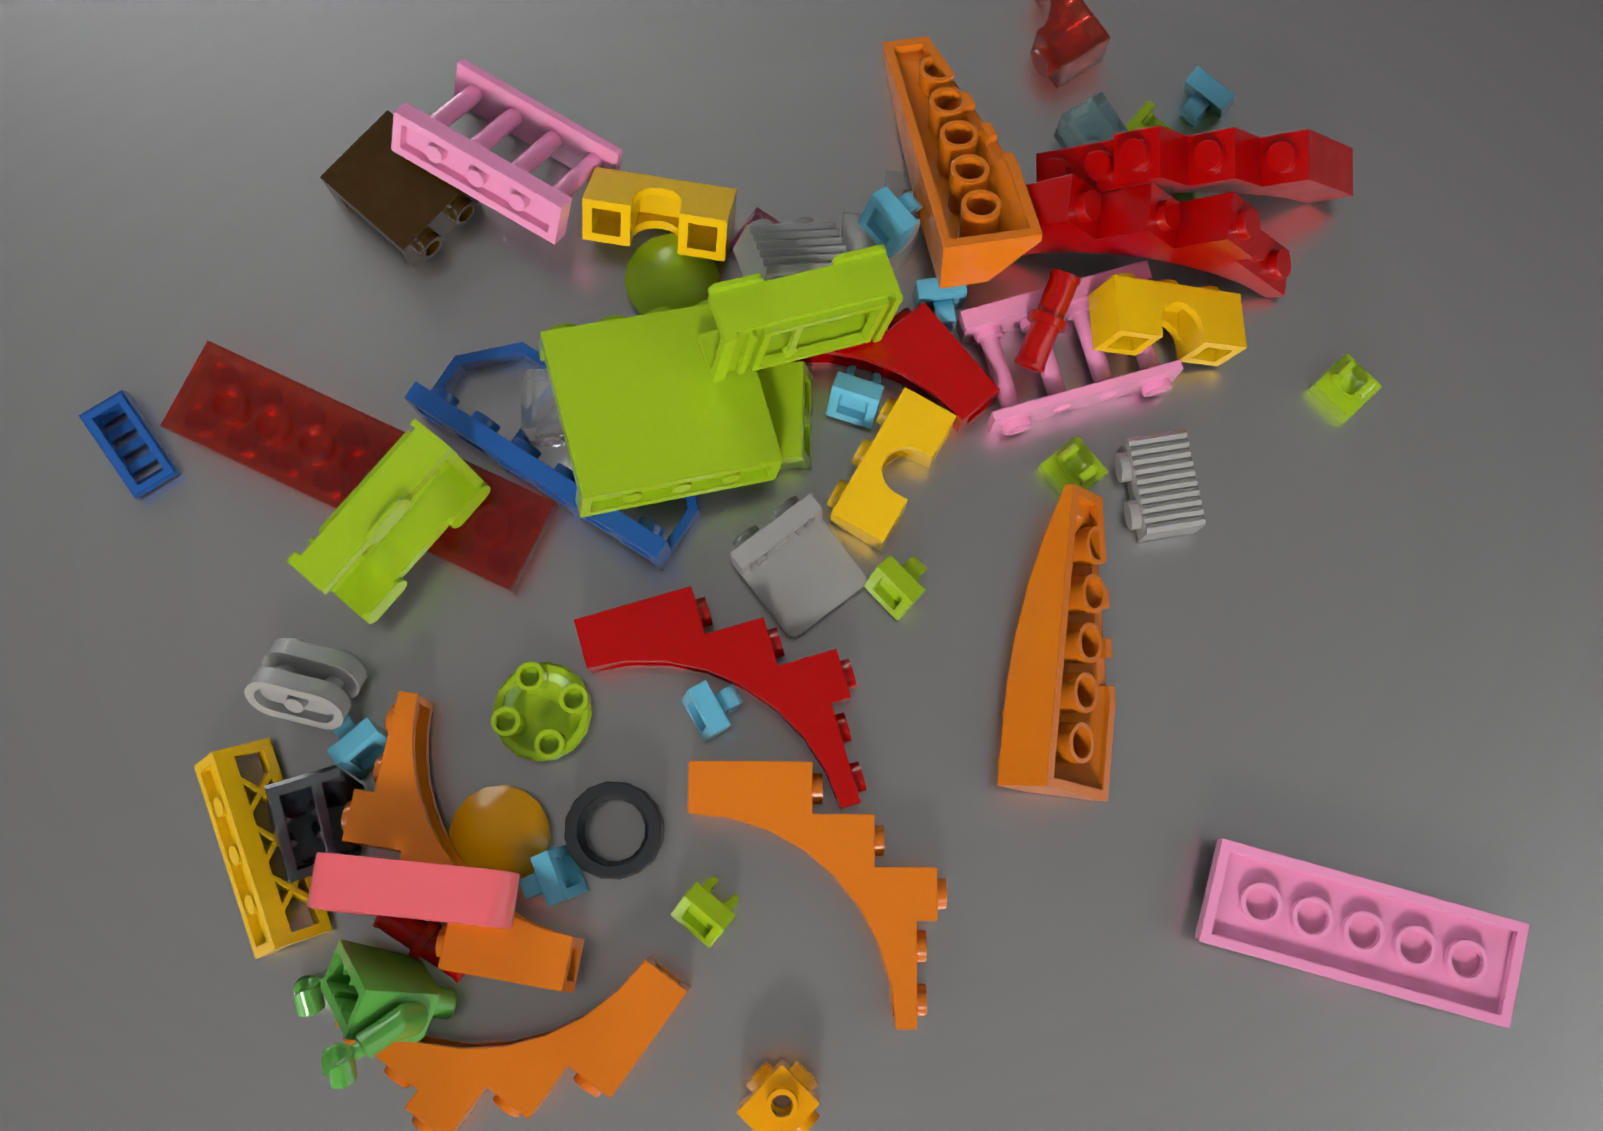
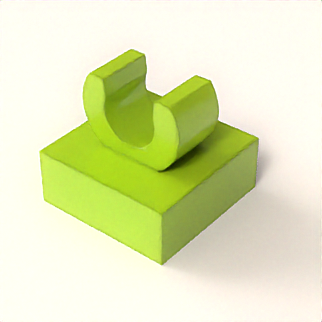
(1345, 388)
(1072, 465)
(897, 585)
(704, 913)

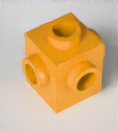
(796, 1082)

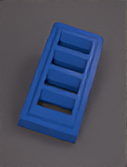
(109, 409)

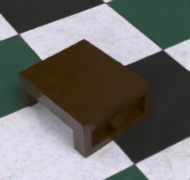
(396, 195)

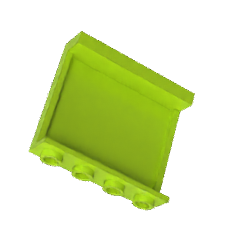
(646, 414)

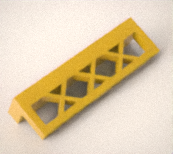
(244, 852)

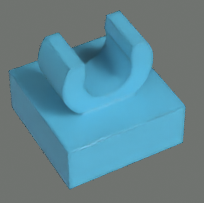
(1206, 95)
(890, 219)
(940, 301)
(855, 398)
(710, 709)
(358, 746)
(555, 877)

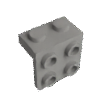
(797, 565)

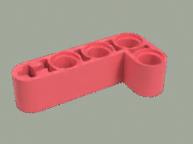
(413, 890)

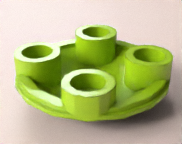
(665, 279)
(542, 711)

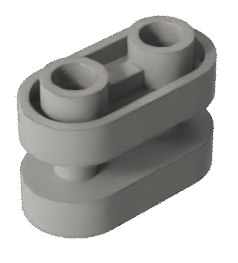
(306, 683)

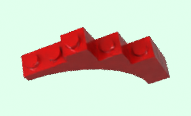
(1281, 165)
(1144, 221)
(925, 359)
(671, 633)

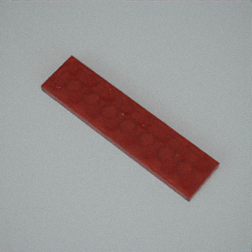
(331, 447)

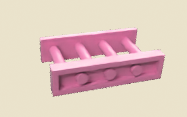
(490, 178)
(988, 323)

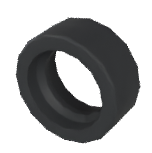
(575, 830)

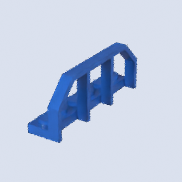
(522, 457)

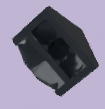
(307, 817)

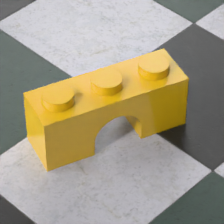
(626, 202)
(1202, 320)
(909, 430)

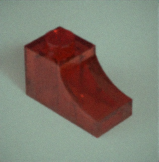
(1068, 40)

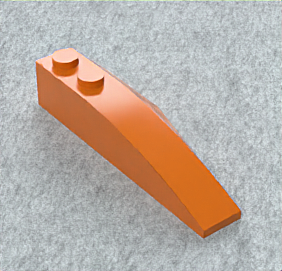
(969, 188)
(1056, 688)

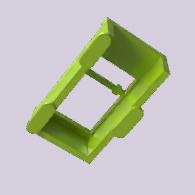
(800, 313)
(391, 522)

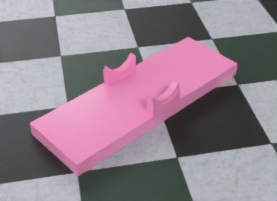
(1363, 932)

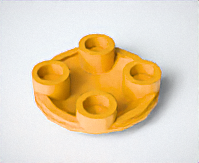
(500, 830)

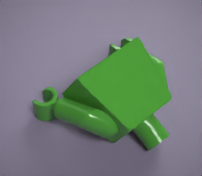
(375, 1000)

